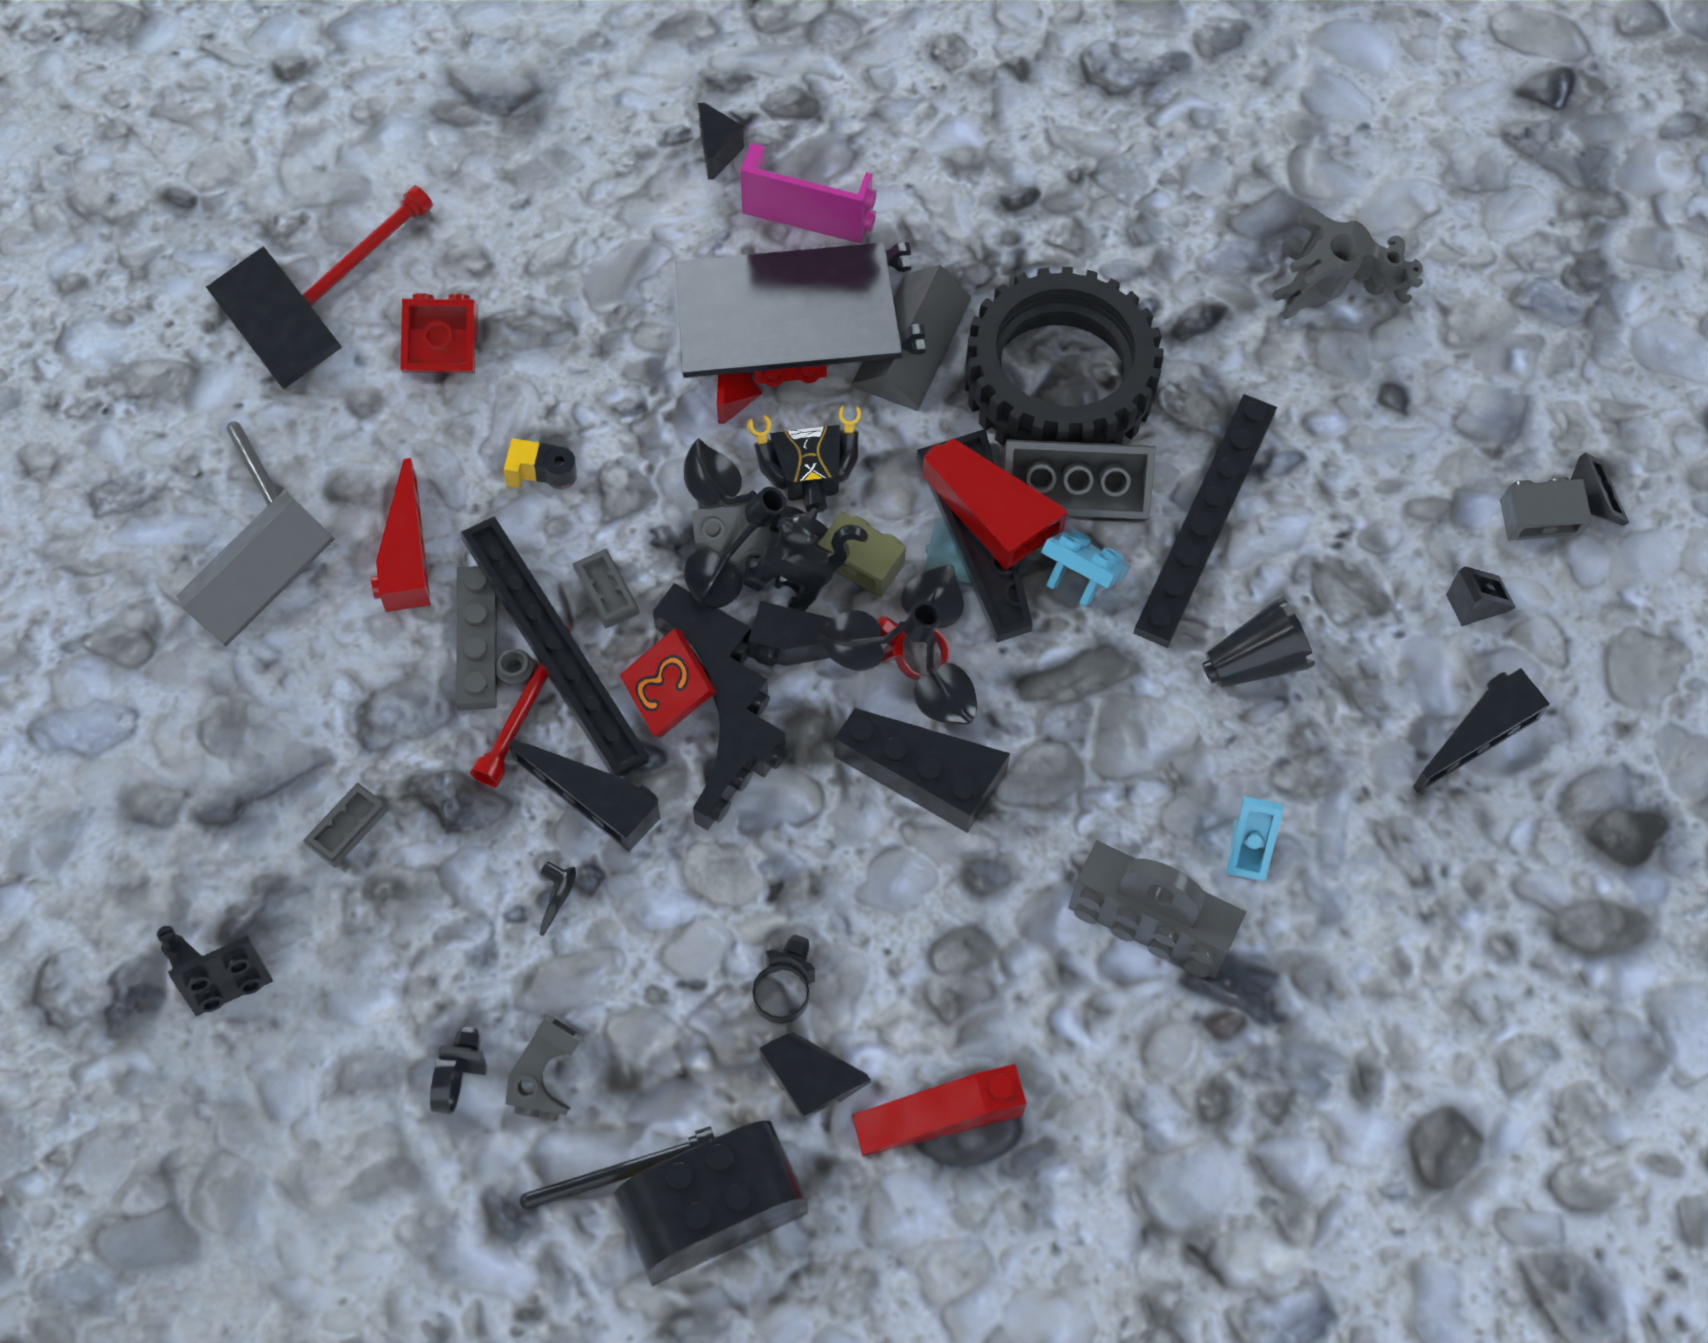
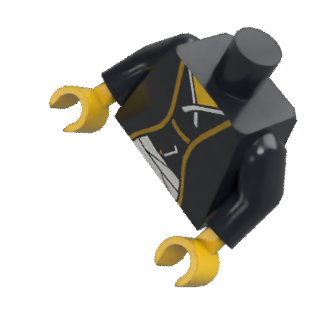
(808, 460)

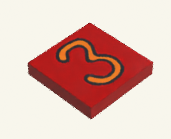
(667, 683)

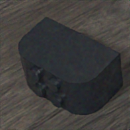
(710, 1200)

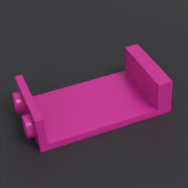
(804, 202)

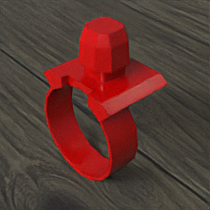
(894, 648)

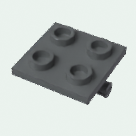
(721, 525)

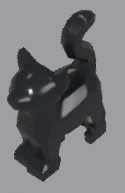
(797, 561)

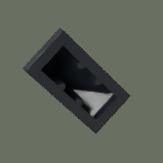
(1599, 490)

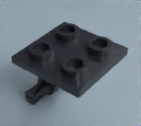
(215, 977)

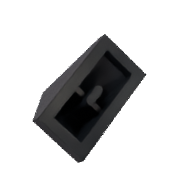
(720, 138)
(1478, 596)

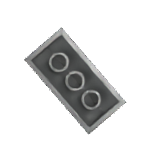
(927, 299)
(1086, 476)
(254, 568)

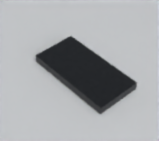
(273, 317)

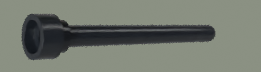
(609, 1174)

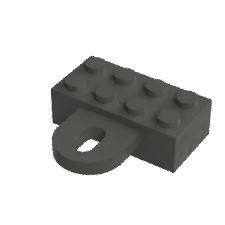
(1156, 908)

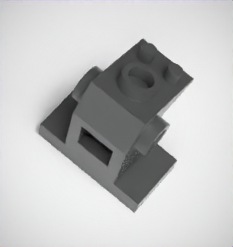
(549, 1041)

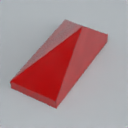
(734, 394)

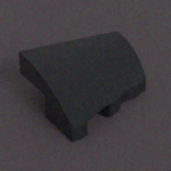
(810, 1073)

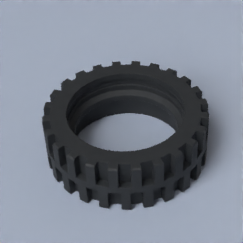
(1070, 302)

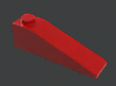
(401, 556)
(942, 1110)

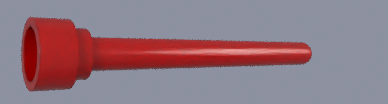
(415, 203)
(490, 767)

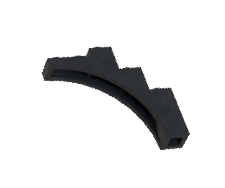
(740, 698)

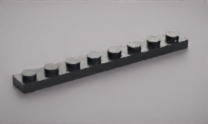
(1204, 521)
(555, 648)

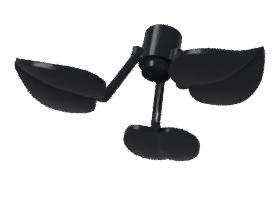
(716, 478)
(932, 603)

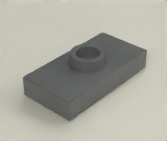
(605, 588)
(346, 825)

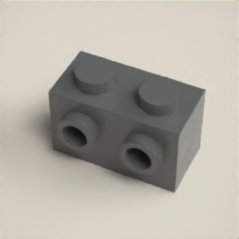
(1545, 509)

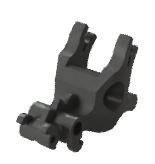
(1338, 254)

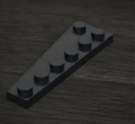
(997, 589)

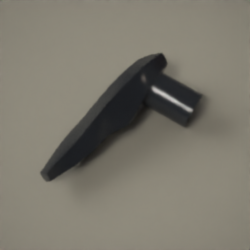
(560, 890)

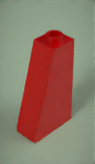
(992, 503)

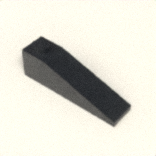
(1501, 712)
(601, 797)

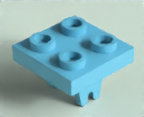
(1074, 552)

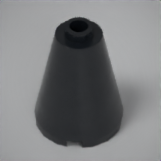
(1260, 649)

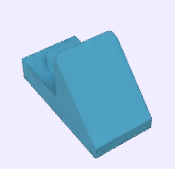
(1254, 838)

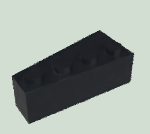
(923, 765)

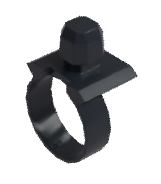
(793, 960)
(450, 1067)

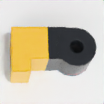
(539, 463)

